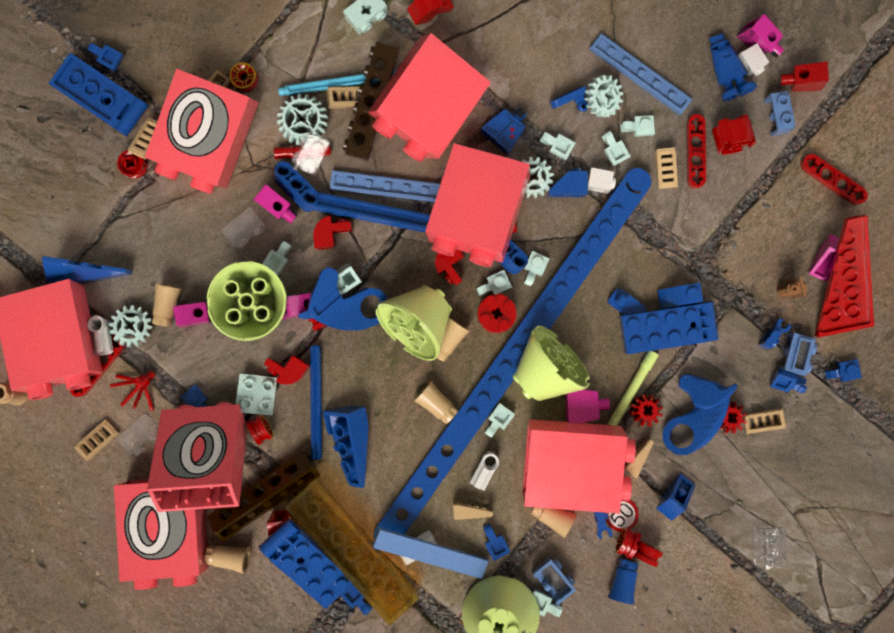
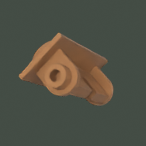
(795, 288)

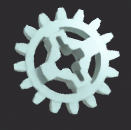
(603, 96)
(539, 182)
(137, 321)

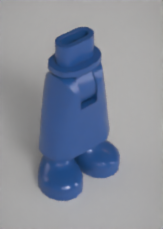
(728, 68)

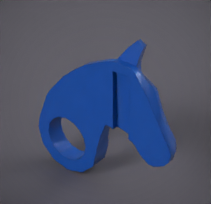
(333, 311)
(707, 417)

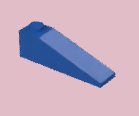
(82, 272)
(350, 435)

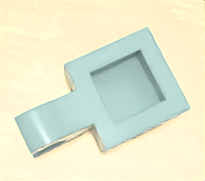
(641, 126)
(560, 146)
(616, 151)
(276, 260)
(535, 266)
(496, 283)
(500, 418)
(545, 604)

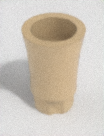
(165, 298)
(453, 335)
(11, 397)
(436, 403)
(556, 519)
(228, 557)

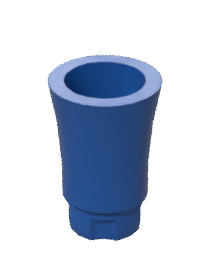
(624, 582)

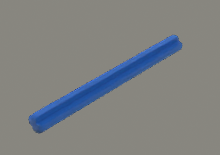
(316, 407)

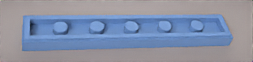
(640, 74)
(384, 186)
(430, 553)

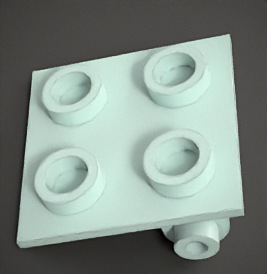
(256, 394)

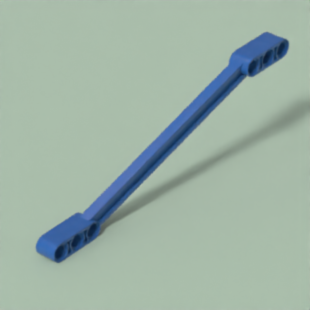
(369, 211)

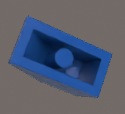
(572, 184)
(680, 295)
(676, 497)

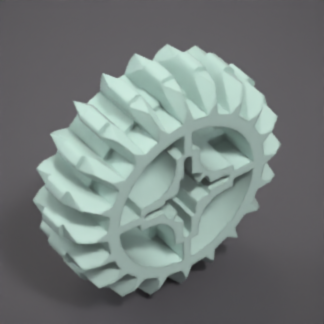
(306, 114)

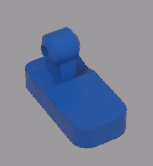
(576, 95)
(625, 303)

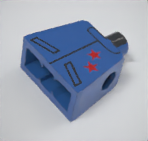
(505, 129)

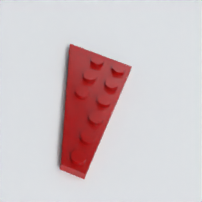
(849, 288)

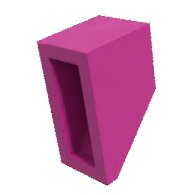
(824, 259)

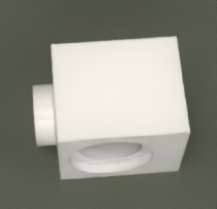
(753, 60)
(601, 180)

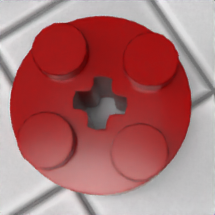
(733, 135)
(505, 307)

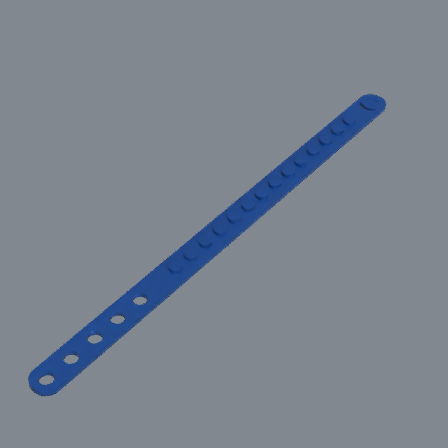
(501, 372)

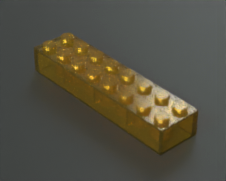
(353, 551)

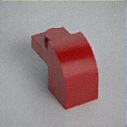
(425, 10)
(325, 230)
(444, 264)
(291, 373)

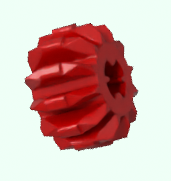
(653, 410)
(736, 418)

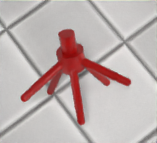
(141, 384)

